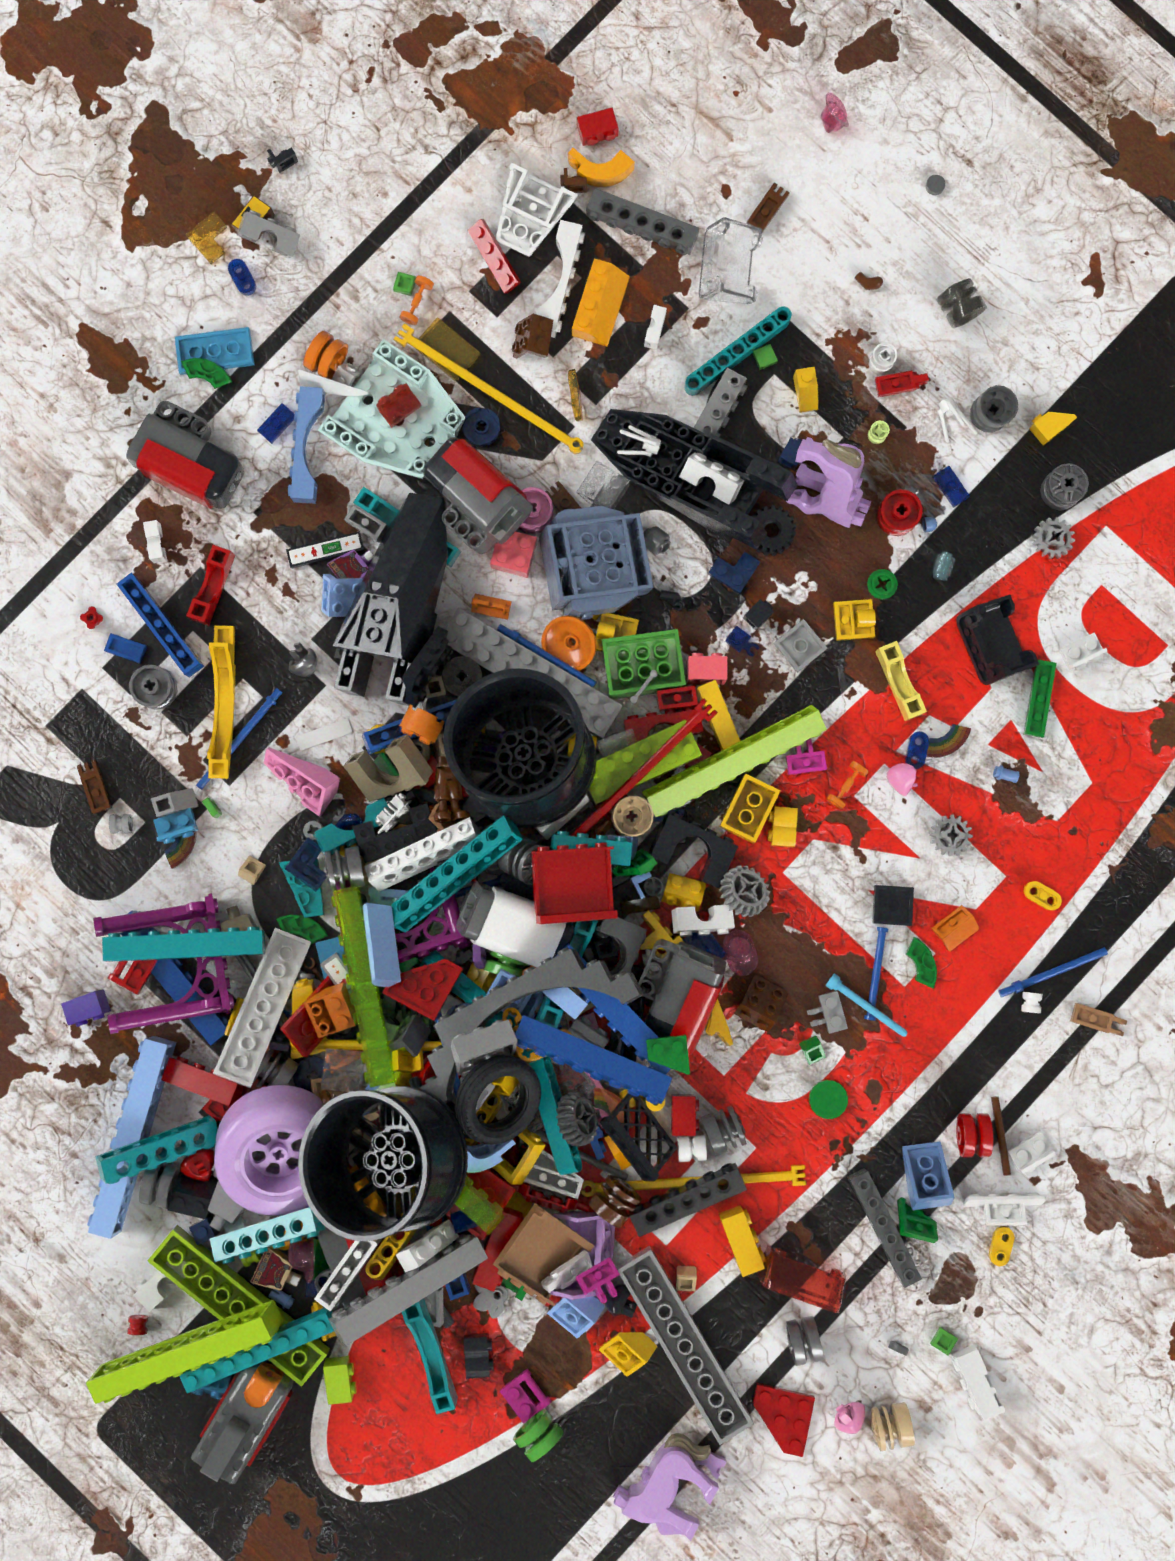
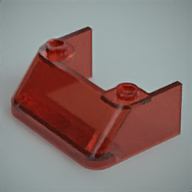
(802, 1280)

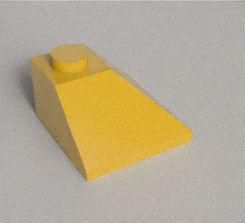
(628, 1350)

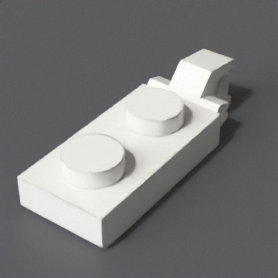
(566, 1273)

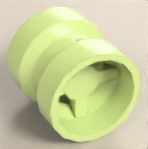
(881, 429)

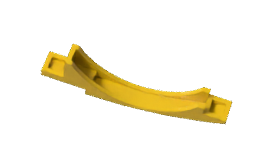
(224, 686)
(717, 1021)

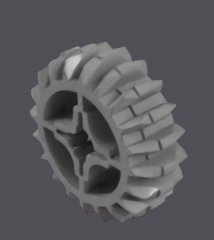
(739, 880)

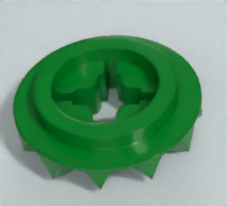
(883, 575)

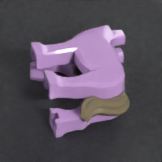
(838, 486)
(652, 1496)

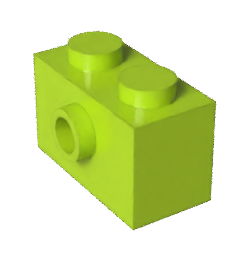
(338, 1380)

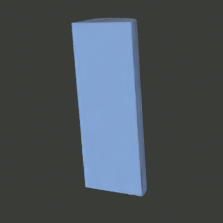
(381, 944)

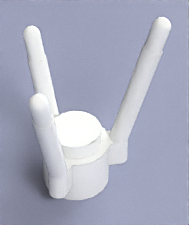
(949, 408)
(650, 443)

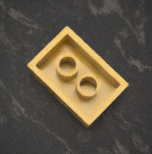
(749, 808)
(743, 1240)

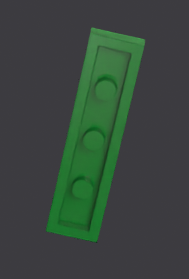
(1040, 699)

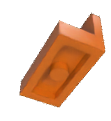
(956, 927)

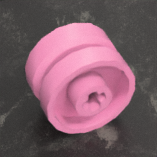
(544, 513)

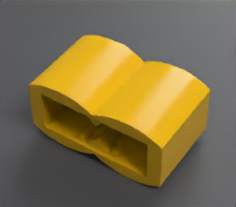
(783, 826)

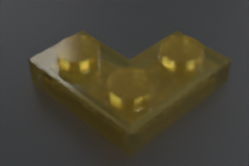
(203, 237)

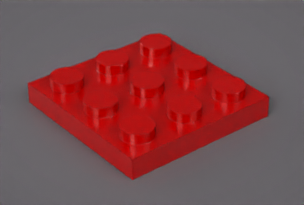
(497, 1189)

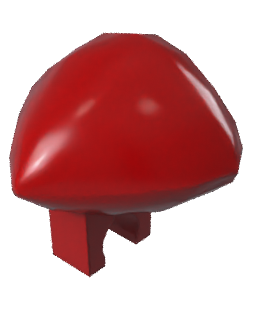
(198, 1165)

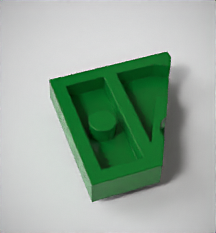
(916, 1224)

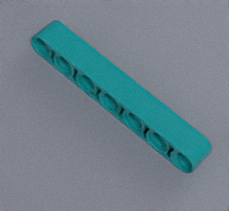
(742, 343)
(565, 1155)

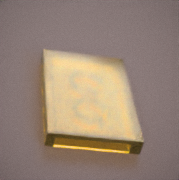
(451, 345)

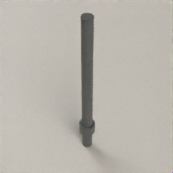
(589, 1159)

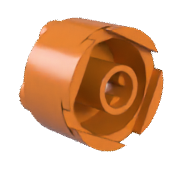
(421, 724)

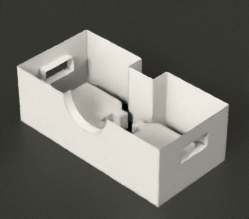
(655, 327)
(153, 533)

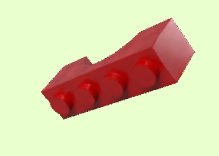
(217, 571)
(644, 725)

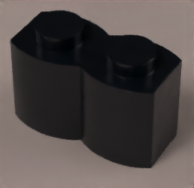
(477, 1355)

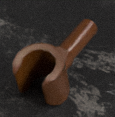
(314, 969)

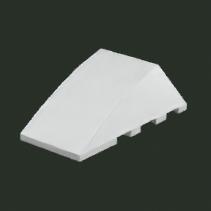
(530, 210)

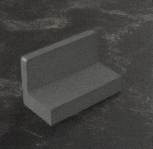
(411, 1035)

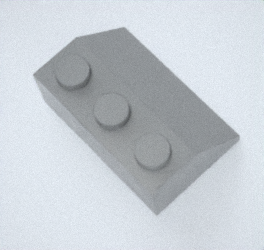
(483, 1044)

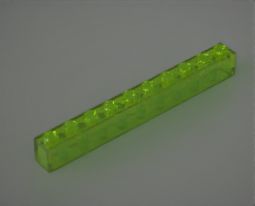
(364, 994)

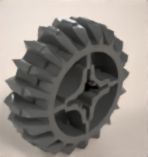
(577, 1119)

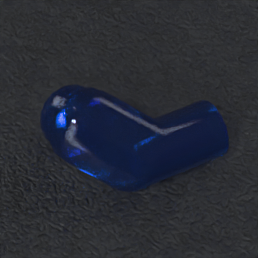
(348, 819)

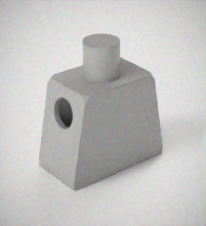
(223, 1208)

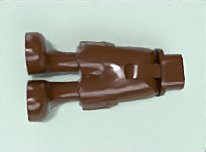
(448, 789)

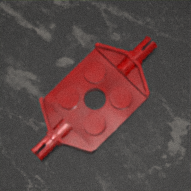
(553, 1202)

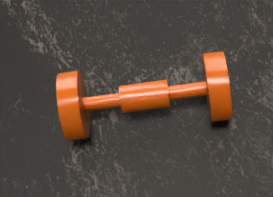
(424, 283)
(859, 769)

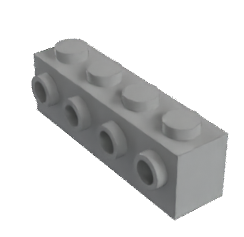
(721, 403)

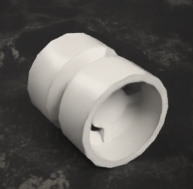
(882, 358)
(691, 1148)

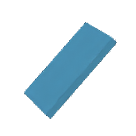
(226, 348)

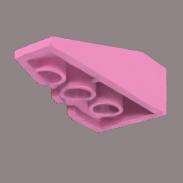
(310, 782)

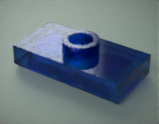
(276, 423)
(951, 486)

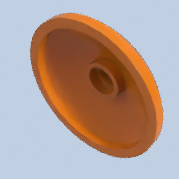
(558, 636)

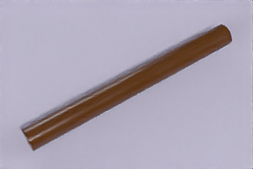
(1001, 1135)

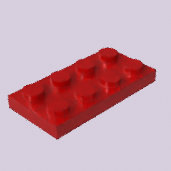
(300, 1027)

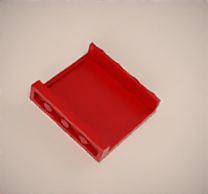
(573, 883)

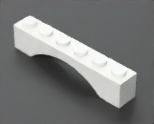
(567, 241)

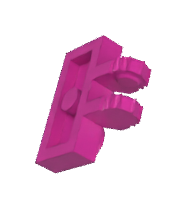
(806, 762)
(598, 1276)

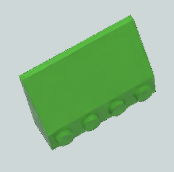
(633, 658)

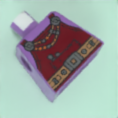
(351, 565)

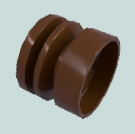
(614, 1201)

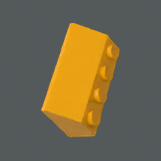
(600, 303)

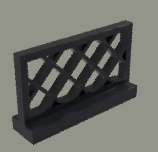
(626, 1143)

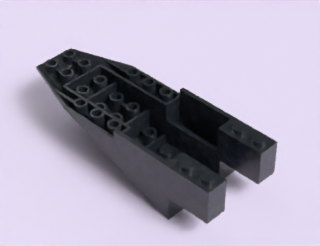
(662, 472)
(396, 599)

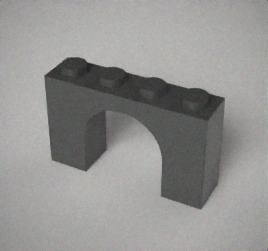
(629, 939)

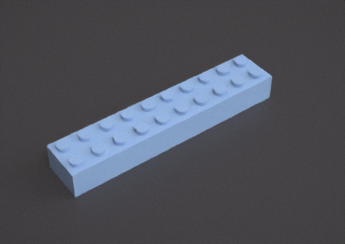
(134, 1125)

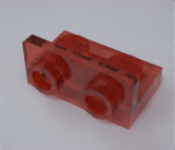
(398, 404)

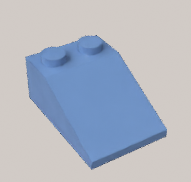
(927, 1176)

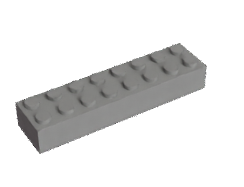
(407, 1289)

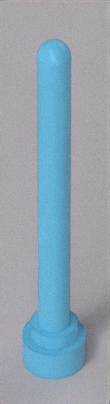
(836, 984)

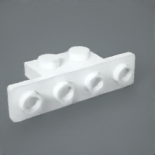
(1004, 1209)

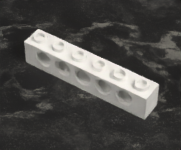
(421, 855)

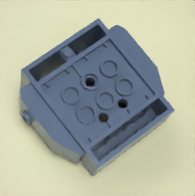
(599, 585)

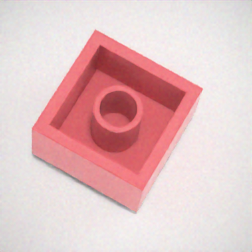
(515, 554)
(705, 669)

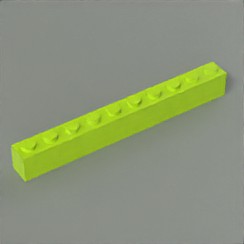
(734, 760)

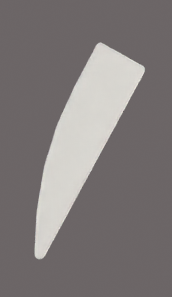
(329, 386)

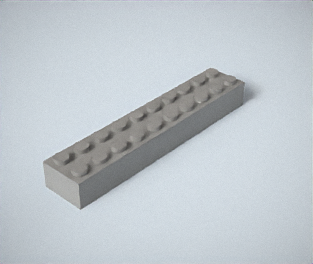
(498, 652)
(685, 1345)

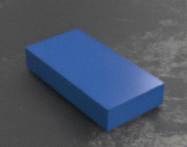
(125, 648)

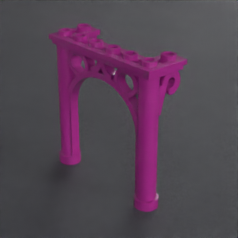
(438, 942)
(179, 1009)

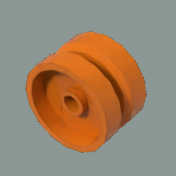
(325, 354)

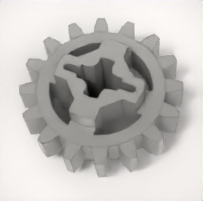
(1047, 530)
(951, 827)

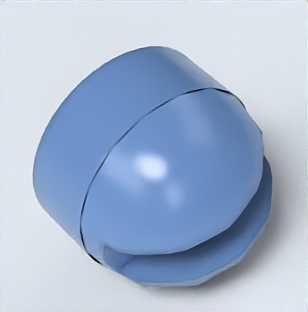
(929, 524)

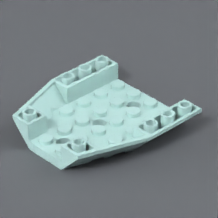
(368, 435)

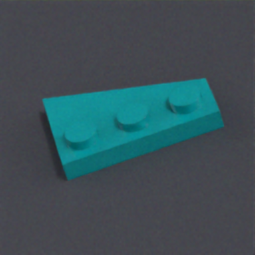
(308, 900)

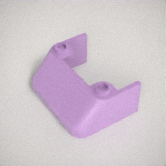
(598, 1233)

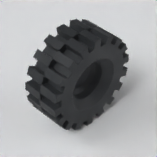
(786, 527)

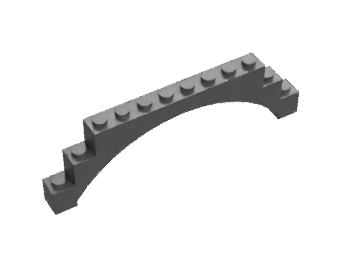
(559, 972)

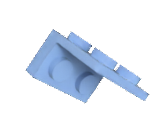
(338, 595)

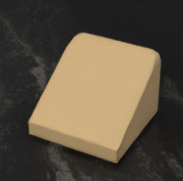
(251, 870)
(686, 1278)

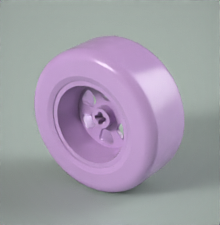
(253, 1115)

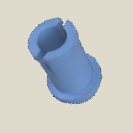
(1005, 774)
(282, 1298)

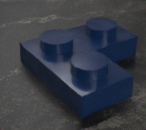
(737, 576)
(302, 865)

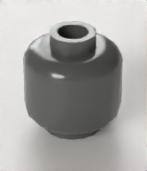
(656, 540)

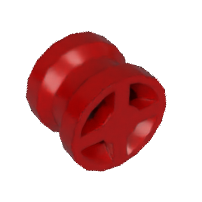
(137, 1325)

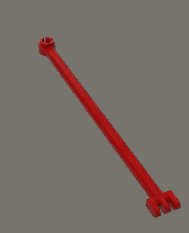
(647, 766)

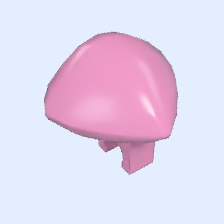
(902, 778)
(850, 1417)

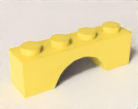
(895, 672)

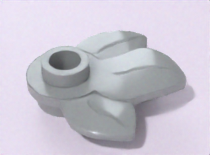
(490, 1301)

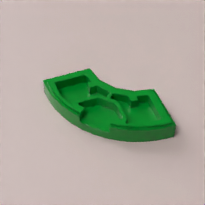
(206, 370)
(302, 926)
(924, 962)

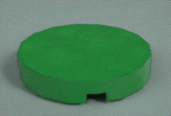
(828, 1099)

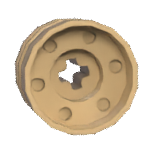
(637, 806)
(892, 1426)

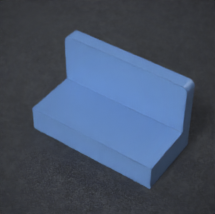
(638, 879)

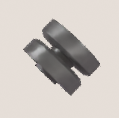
(163, 692)
(158, 1185)
(804, 1340)

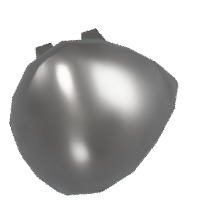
(303, 661)

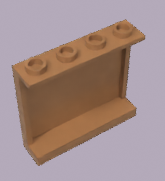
(537, 1250)

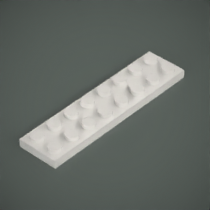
(262, 1008)

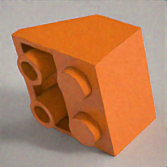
(331, 1010)

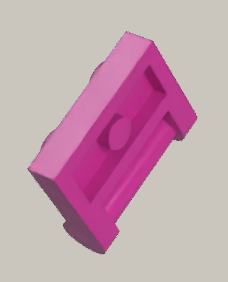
(520, 1399)

